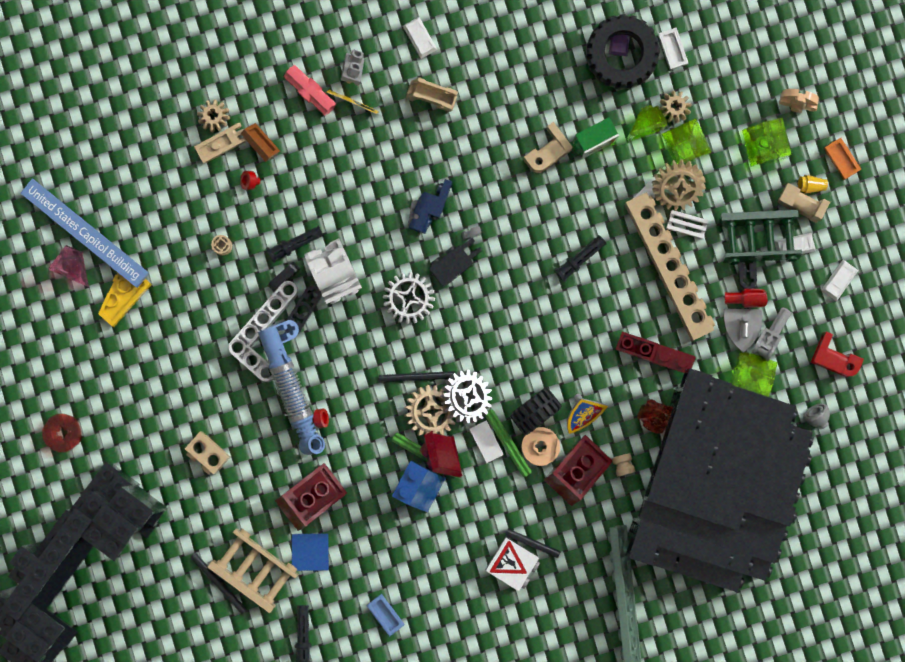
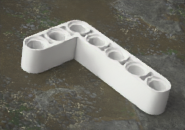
(254, 323)

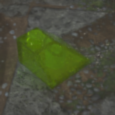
(648, 122)
(686, 142)

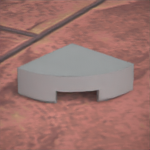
(475, 231)

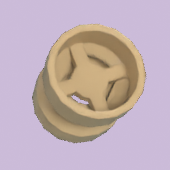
(221, 245)
(623, 465)

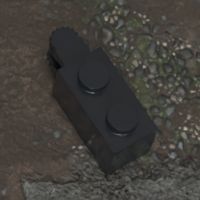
(454, 263)

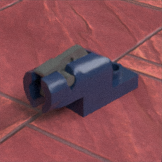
(428, 207)

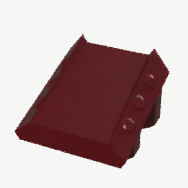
(441, 454)

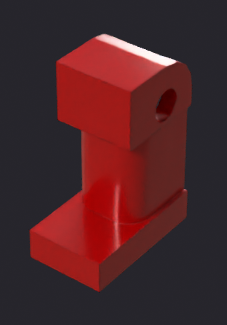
(834, 360)

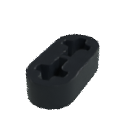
(291, 270)
(742, 275)

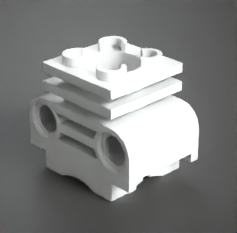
(333, 272)

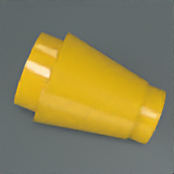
(812, 184)

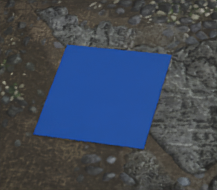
(310, 552)

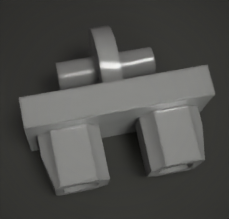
(353, 67)

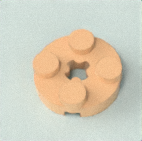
(799, 101)
(547, 455)

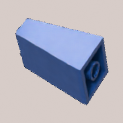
(418, 486)

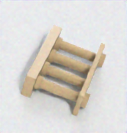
(235, 578)

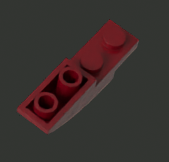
(655, 353)

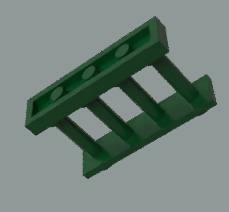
(768, 220)

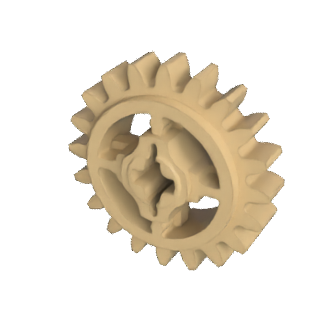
(682, 192)
(431, 419)

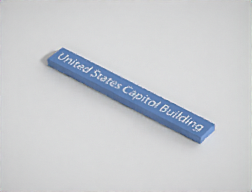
(85, 233)

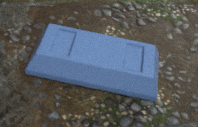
(385, 615)

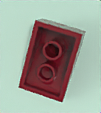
(578, 470)
(311, 497)

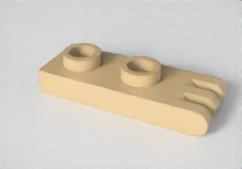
(220, 143)

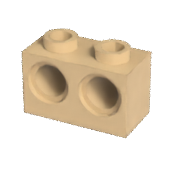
(210, 449)

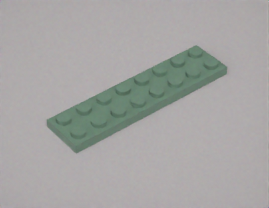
(624, 594)

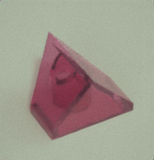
(70, 265)

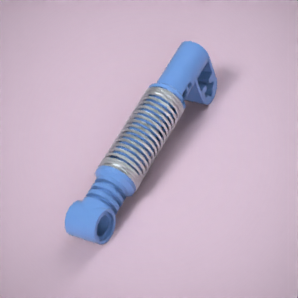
(287, 384)

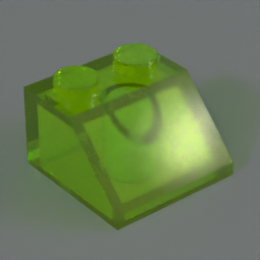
(766, 142)
(754, 373)

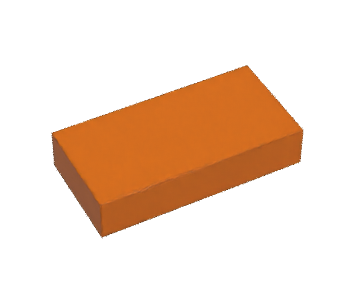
(842, 158)

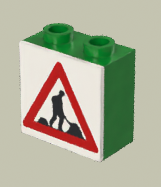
(595, 138)

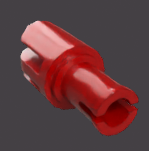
(748, 298)

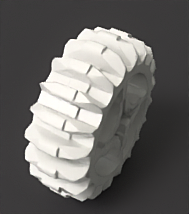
(415, 282)

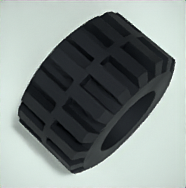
(535, 411)

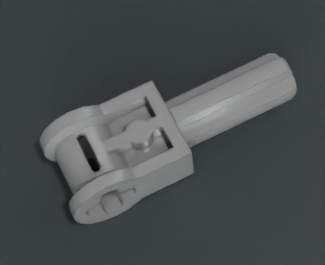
(770, 337)

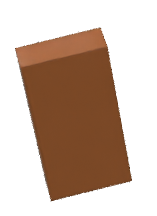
(260, 142)

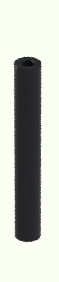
(533, 543)

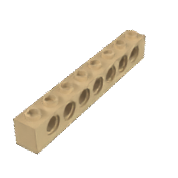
(651, 243)

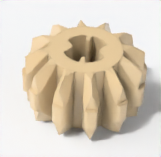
(218, 109)
(682, 110)

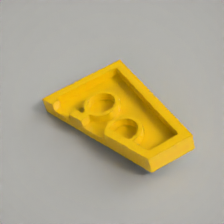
(121, 299)

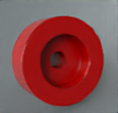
(249, 180)
(320, 418)

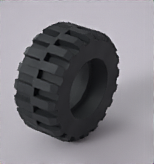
(648, 46)

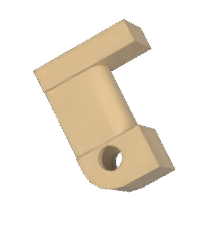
(432, 93)
(550, 152)
(795, 200)

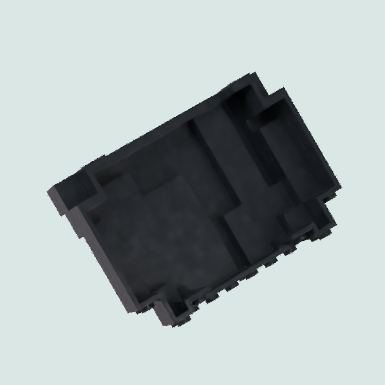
(721, 484)
(100, 518)

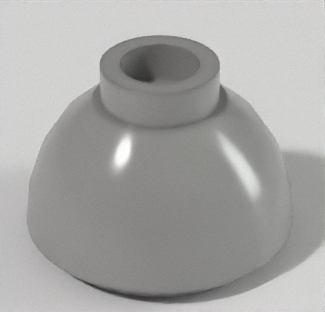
(817, 416)

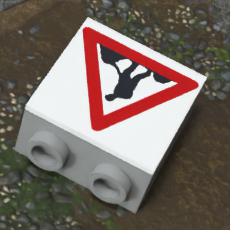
(513, 564)

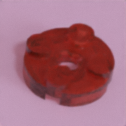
(651, 410)
(71, 439)

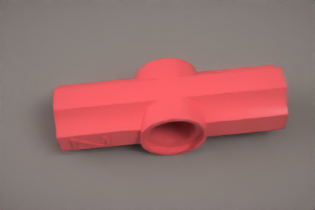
(309, 90)

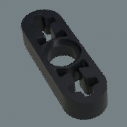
(315, 301)

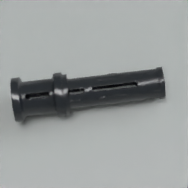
(284, 245)
(573, 264)
(303, 645)

